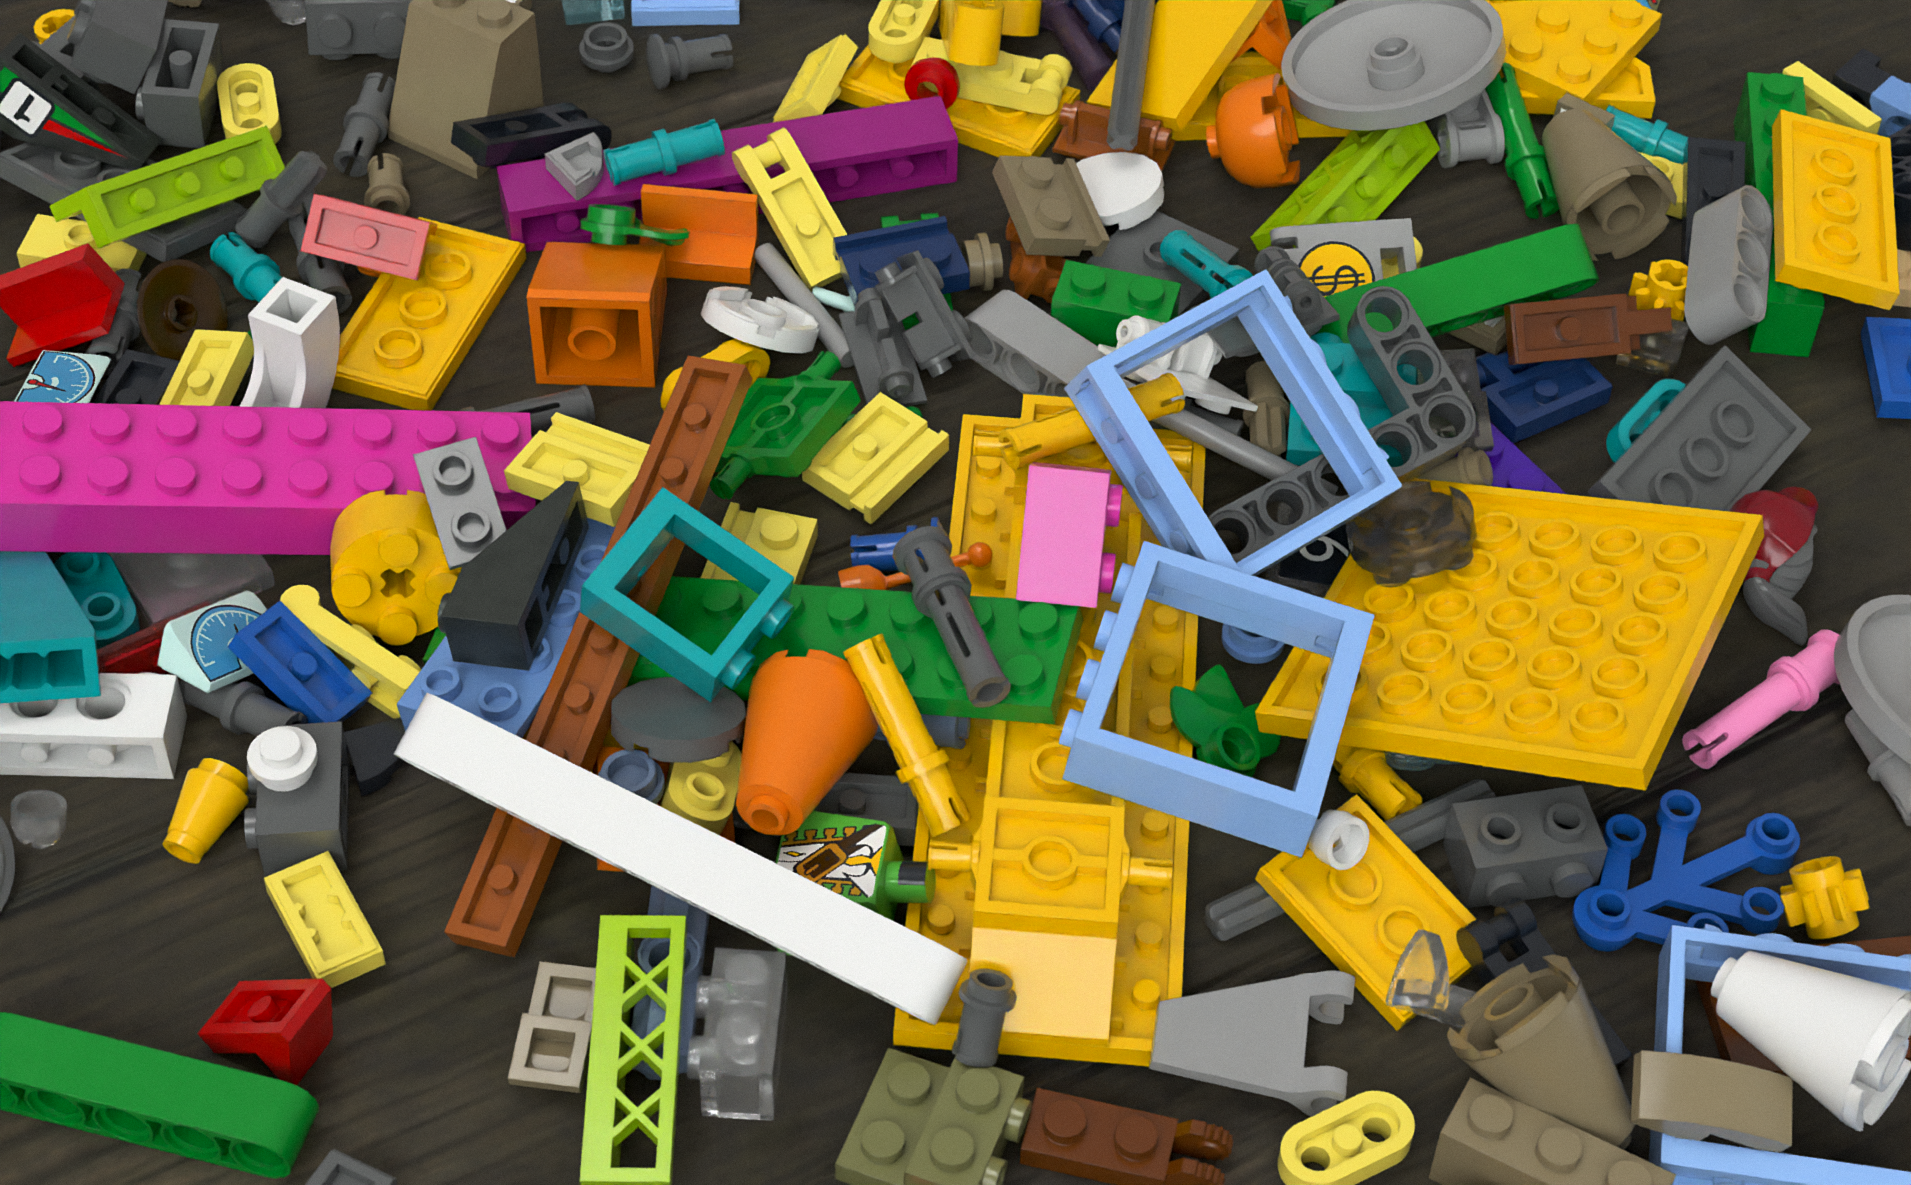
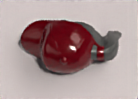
(1782, 557)

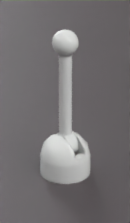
(1344, 831)

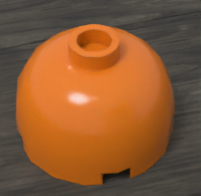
(1256, 133)

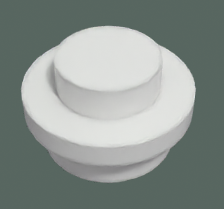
(282, 758)

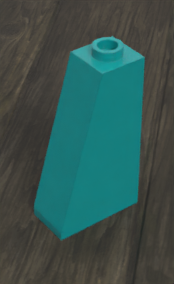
(44, 634)

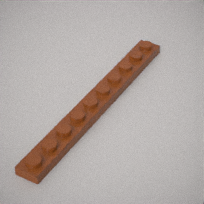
(596, 664)

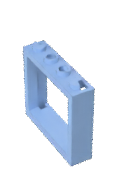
(1306, 380)
(1186, 785)
(1698, 956)

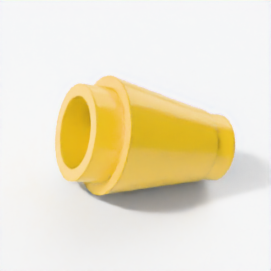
(205, 809)

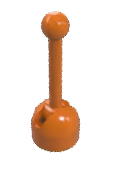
(868, 577)

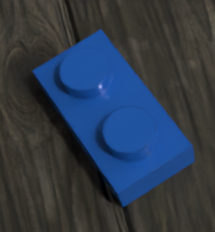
(299, 667)

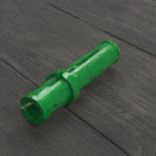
(1525, 157)

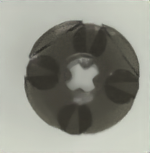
(1440, 539)

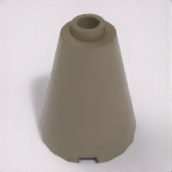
(1605, 185)
(1546, 1049)

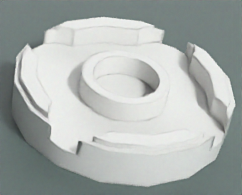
(1123, 187)
(765, 324)

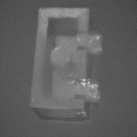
(742, 1033)

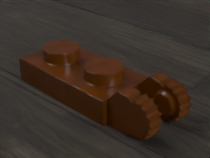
(1120, 1143)

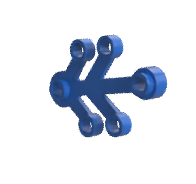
(1681, 884)

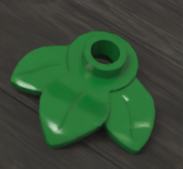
(613, 223)
(1220, 725)

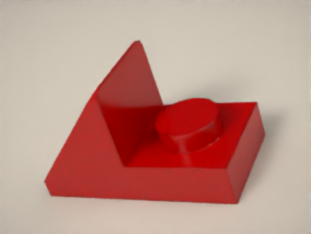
(278, 1020)

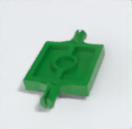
(784, 424)

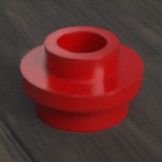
(937, 72)

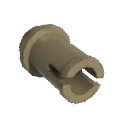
(386, 185)
(1465, 468)

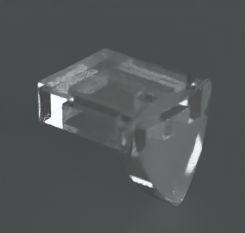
(1422, 982)

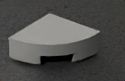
(577, 165)

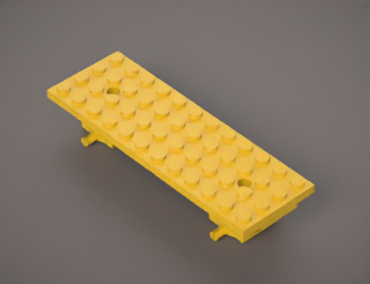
(1048, 875)

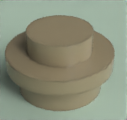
(983, 261)

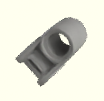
(1469, 133)

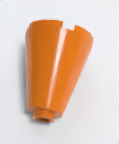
(799, 737)

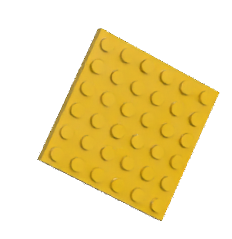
(1547, 650)

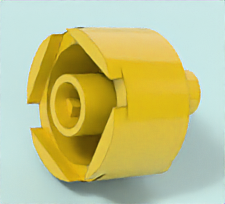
(389, 566)

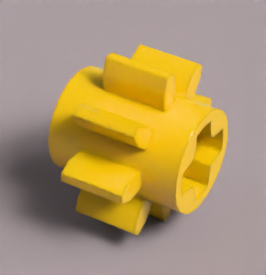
(1661, 287)
(1824, 897)

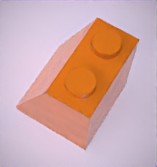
(597, 314)

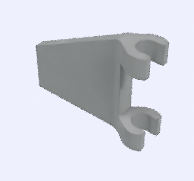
(1256, 1037)

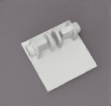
(1188, 363)

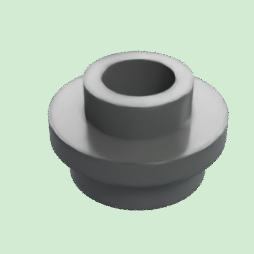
(606, 47)

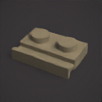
(1050, 206)

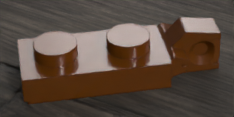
(1579, 328)

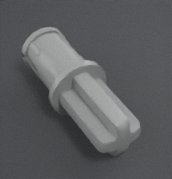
(1884, 765)

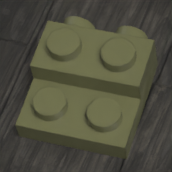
(934, 1125)

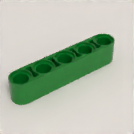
(1481, 283)
(152, 1097)

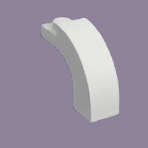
(294, 347)

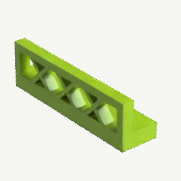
(1355, 179)
(174, 187)
(610, 1055)

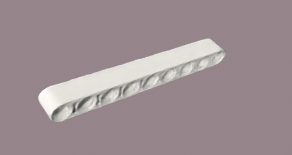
(682, 859)

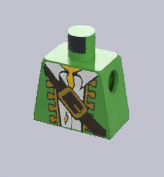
(856, 861)

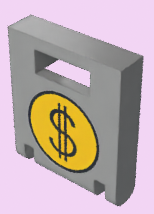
(1347, 252)

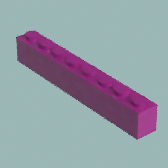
(847, 152)

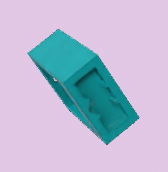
(608, 585)

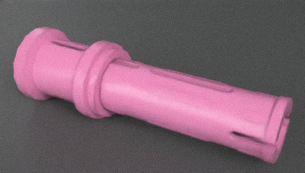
(1790, 685)

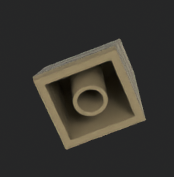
(460, 66)

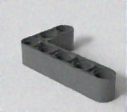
(1405, 431)

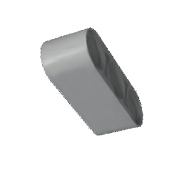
(1729, 265)
(1027, 345)

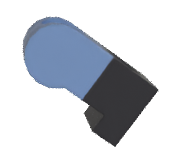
(1876, 91)

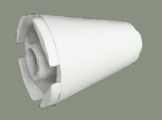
(1823, 1029)

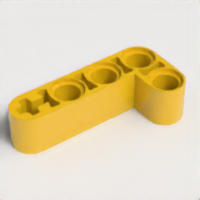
(975, 27)

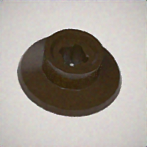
(193, 295)

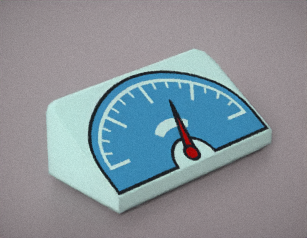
(63, 377)
(198, 642)

